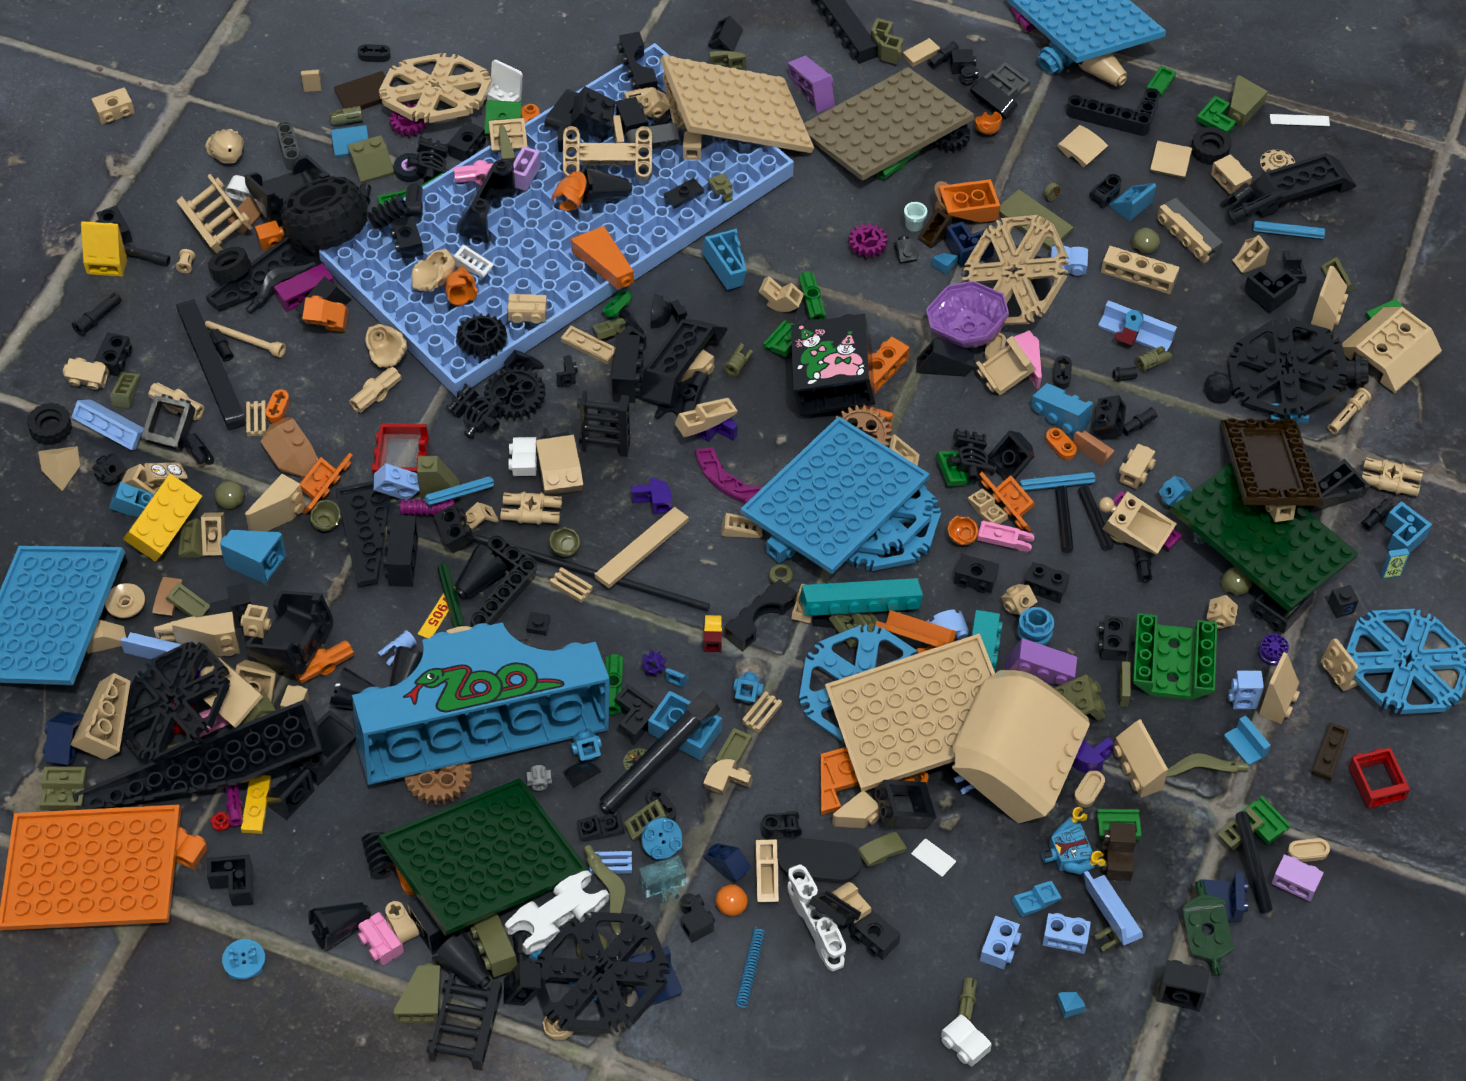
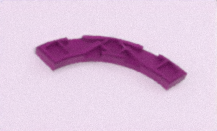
(721, 479)

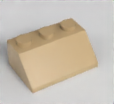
(1330, 301)
(1140, 760)

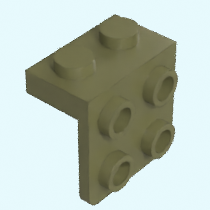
(1084, 695)

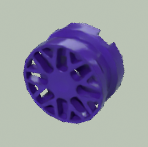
(1272, 649)

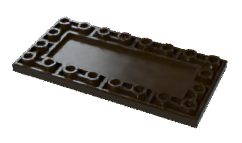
(1271, 462)

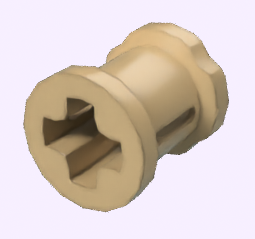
(185, 261)

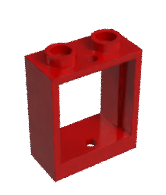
(1385, 795)

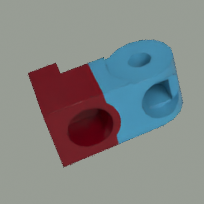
(1134, 320)

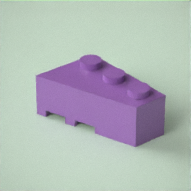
(813, 81)
(1042, 661)

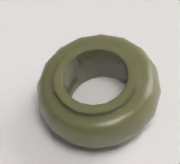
(781, 568)

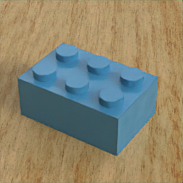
(670, 711)

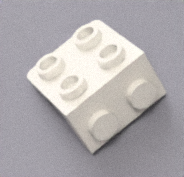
(505, 83)

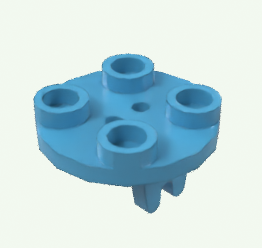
(653, 842)
(233, 959)

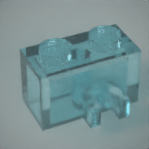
(663, 877)

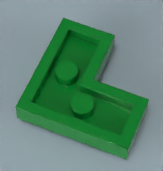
(1213, 115)

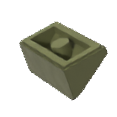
(1340, 269)
(191, 540)

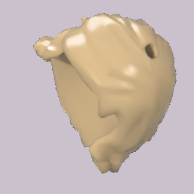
(221, 141)
(433, 271)
(387, 347)

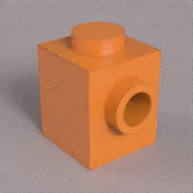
(269, 234)

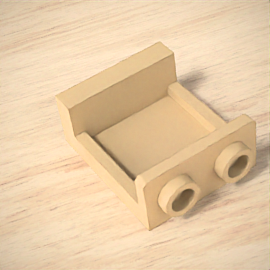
(1006, 367)

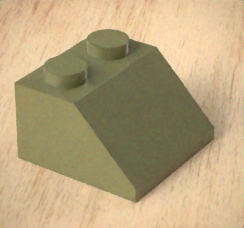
(370, 159)

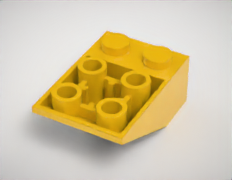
(103, 249)

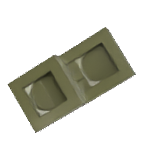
(728, 59)
(881, 848)

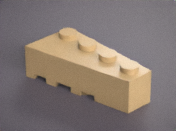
(104, 719)

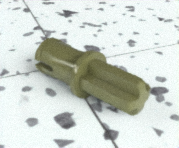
(967, 998)

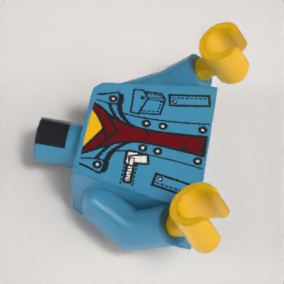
(1071, 848)

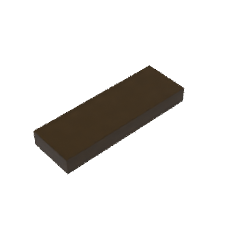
(1330, 751)

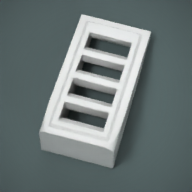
(469, 254)

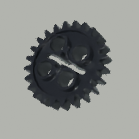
(513, 388)

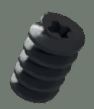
(386, 214)
(377, 858)

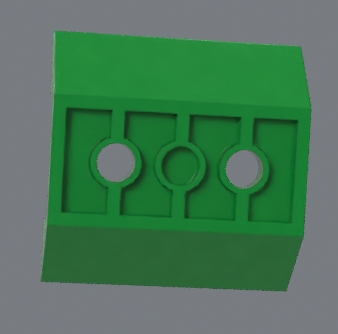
(1190, 663)

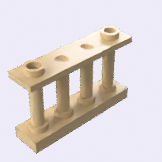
(198, 218)

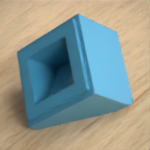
(944, 262)
(1070, 1003)

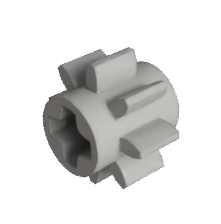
(539, 778)

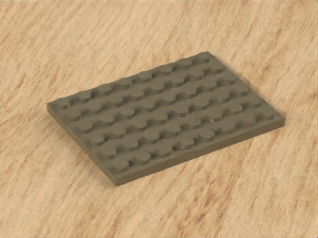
(886, 123)

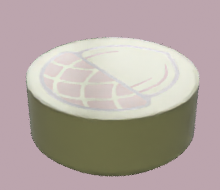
(1052, 191)

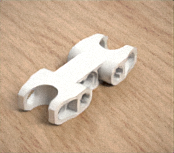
(545, 920)
(823, 930)

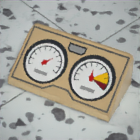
(159, 471)

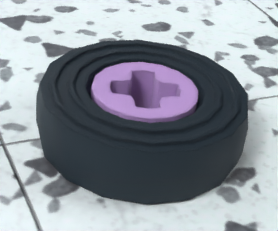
(404, 173)

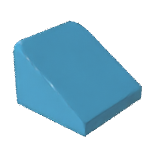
(676, 678)

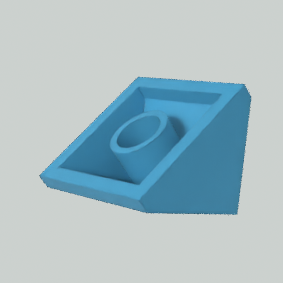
(344, 136)
(1134, 200)

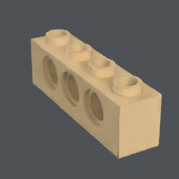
(1140, 269)

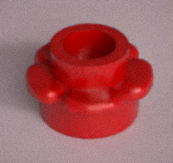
(220, 826)

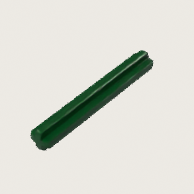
(450, 595)

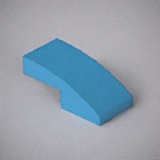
(1037, 899)

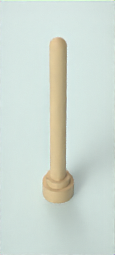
(276, 348)

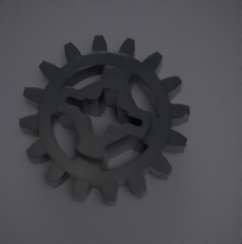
(955, 139)

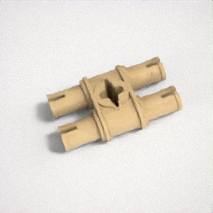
(1398, 472)
(531, 501)

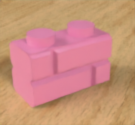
(380, 938)

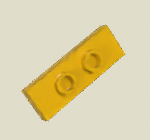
(256, 805)

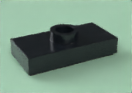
(684, 193)

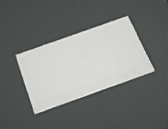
(933, 857)

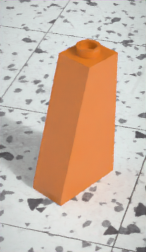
(603, 256)

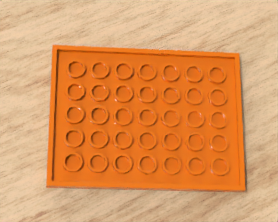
(90, 867)

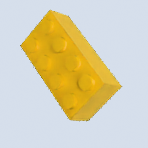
(162, 517)

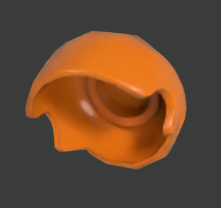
(988, 124)
(962, 530)
(731, 900)

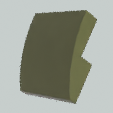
(863, 619)
(59, 785)

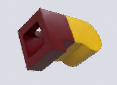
(712, 633)

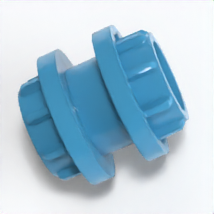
(1053, 59)
(1036, 625)

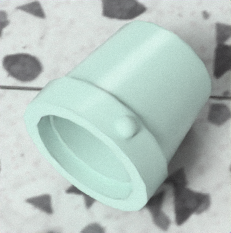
(915, 215)

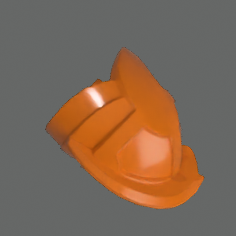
(573, 189)
(460, 287)

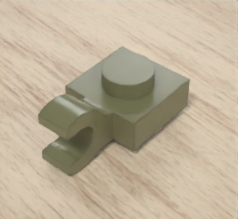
(721, 185)
(607, 329)

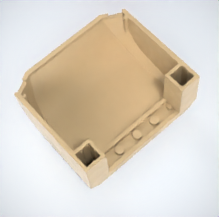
(1019, 743)

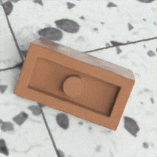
(1093, 447)

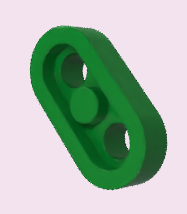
(614, 306)

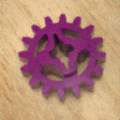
(406, 126)
(867, 240)

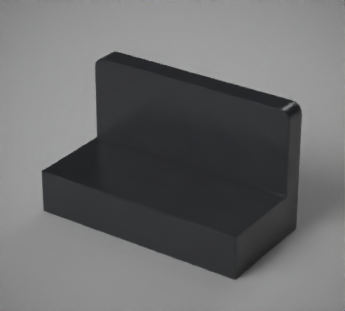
(726, 34)

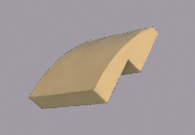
(515, 130)
(1082, 145)
(1171, 159)

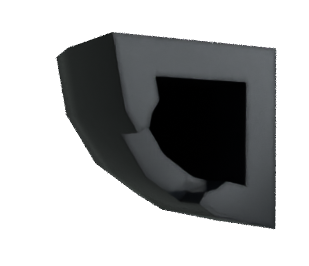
(660, 312)
(580, 773)

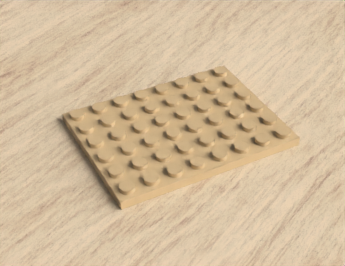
(736, 104)
(909, 710)

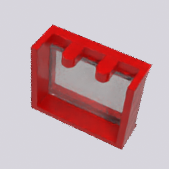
(400, 446)

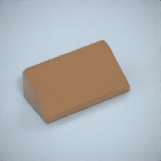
(252, 211)

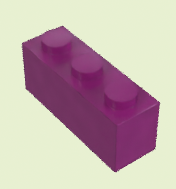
(295, 290)

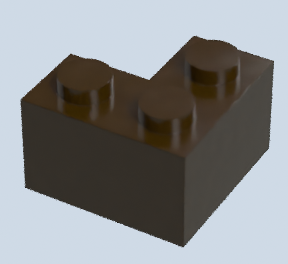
(1118, 849)

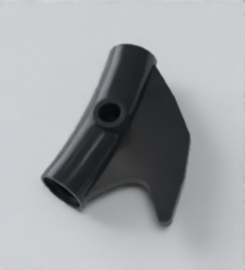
(690, 395)

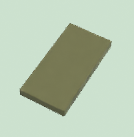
(1022, 205)

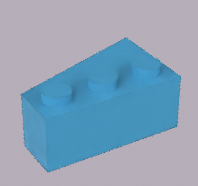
(725, 258)
(1061, 409)

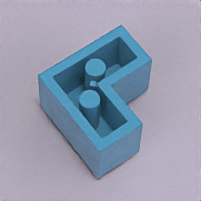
(1408, 528)

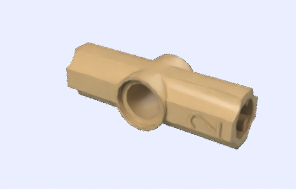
(159, 389)
(375, 389)

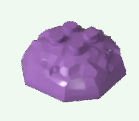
(967, 314)

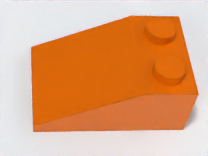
(971, 200)

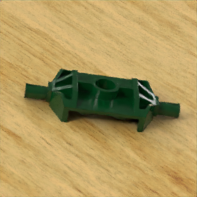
(1209, 911)

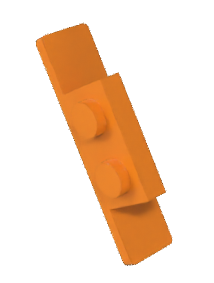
(319, 478)
(1013, 496)

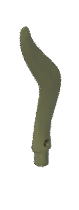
(1206, 761)
(612, 882)

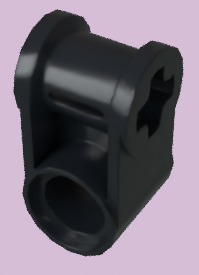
(1106, 189)
(782, 824)

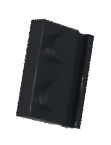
(835, 908)

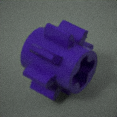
(649, 666)

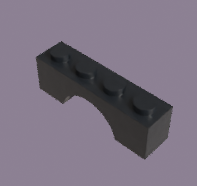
(632, 50)
(776, 599)

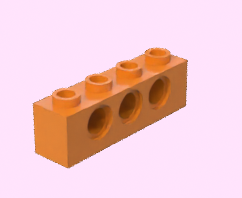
(888, 360)

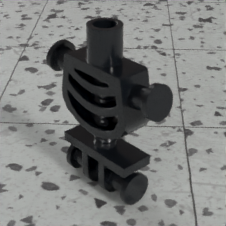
(430, 159)
(478, 412)
(971, 455)

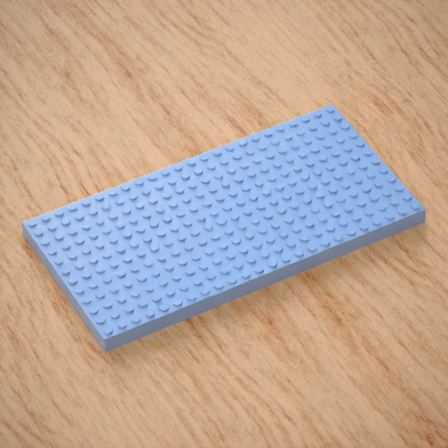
(534, 238)

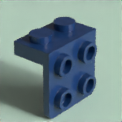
(1232, 892)
(673, 986)

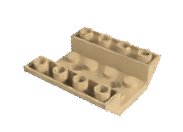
(1405, 351)

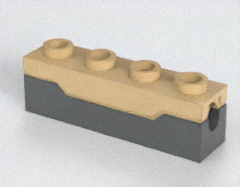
(1189, 230)

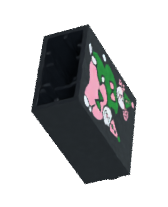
(832, 364)

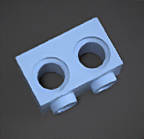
(396, 482)
(1246, 690)
(1066, 938)
(997, 941)

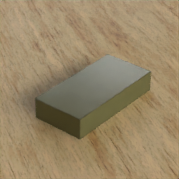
(187, 601)
(1124, 684)
(734, 746)

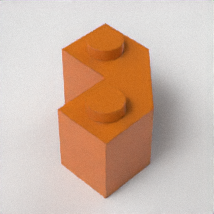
(325, 313)

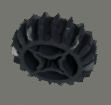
(481, 336)

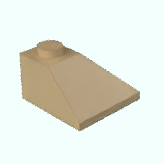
(259, 676)

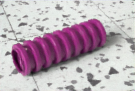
(420, 507)

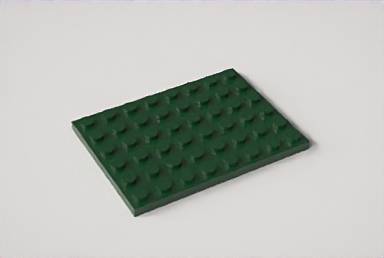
(1280, 557)
(481, 856)

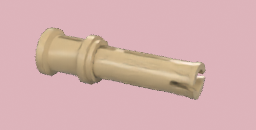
(1359, 401)

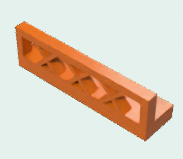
(917, 629)

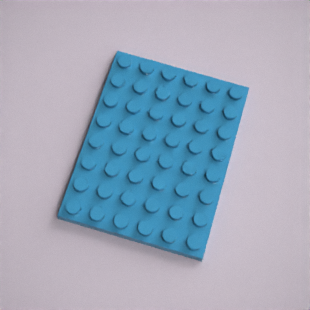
(1090, 26)
(835, 494)
(52, 610)

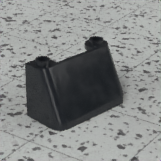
(495, 184)
(273, 192)
(295, 633)

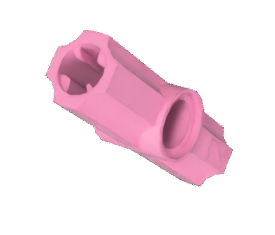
(471, 173)

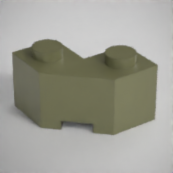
(889, 46)

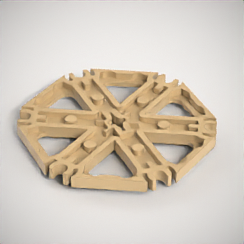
(435, 87)
(1019, 258)

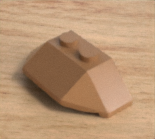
(289, 447)

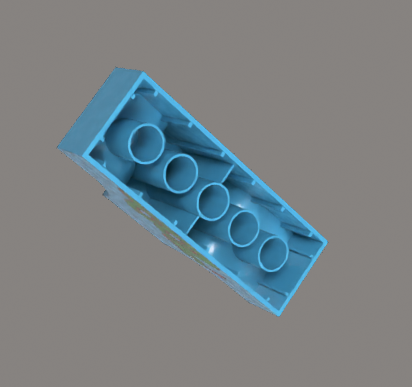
(479, 699)

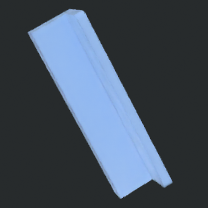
(1152, 331)
(108, 423)
(148, 647)
(1113, 908)

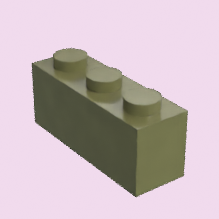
(494, 945)

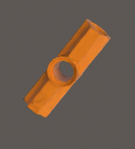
(326, 661)

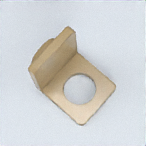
(477, 514)

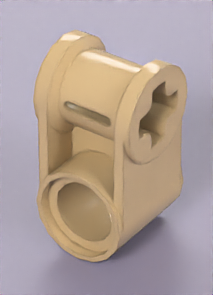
(401, 923)

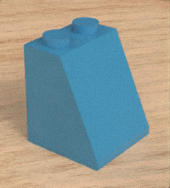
(253, 553)

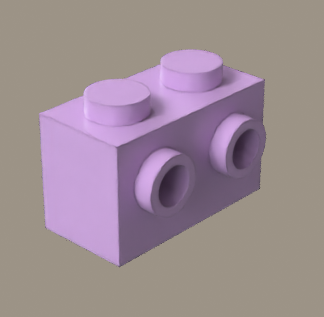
(526, 167)
(1297, 877)

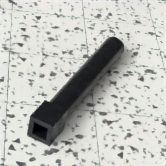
(698, 714)

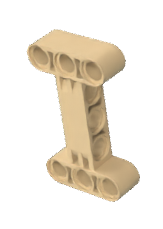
(608, 153)

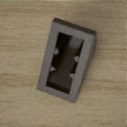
(935, 229)

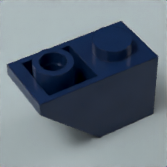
(727, 861)

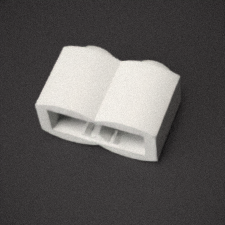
(523, 456)
(965, 1040)

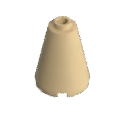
(1105, 68)

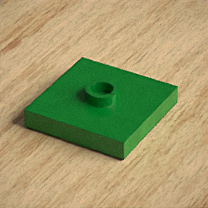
(501, 111)

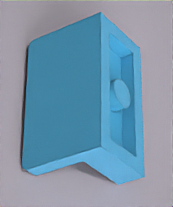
(1248, 741)

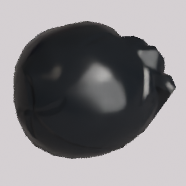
(1218, 387)

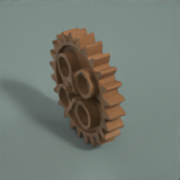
(865, 418)
(437, 790)

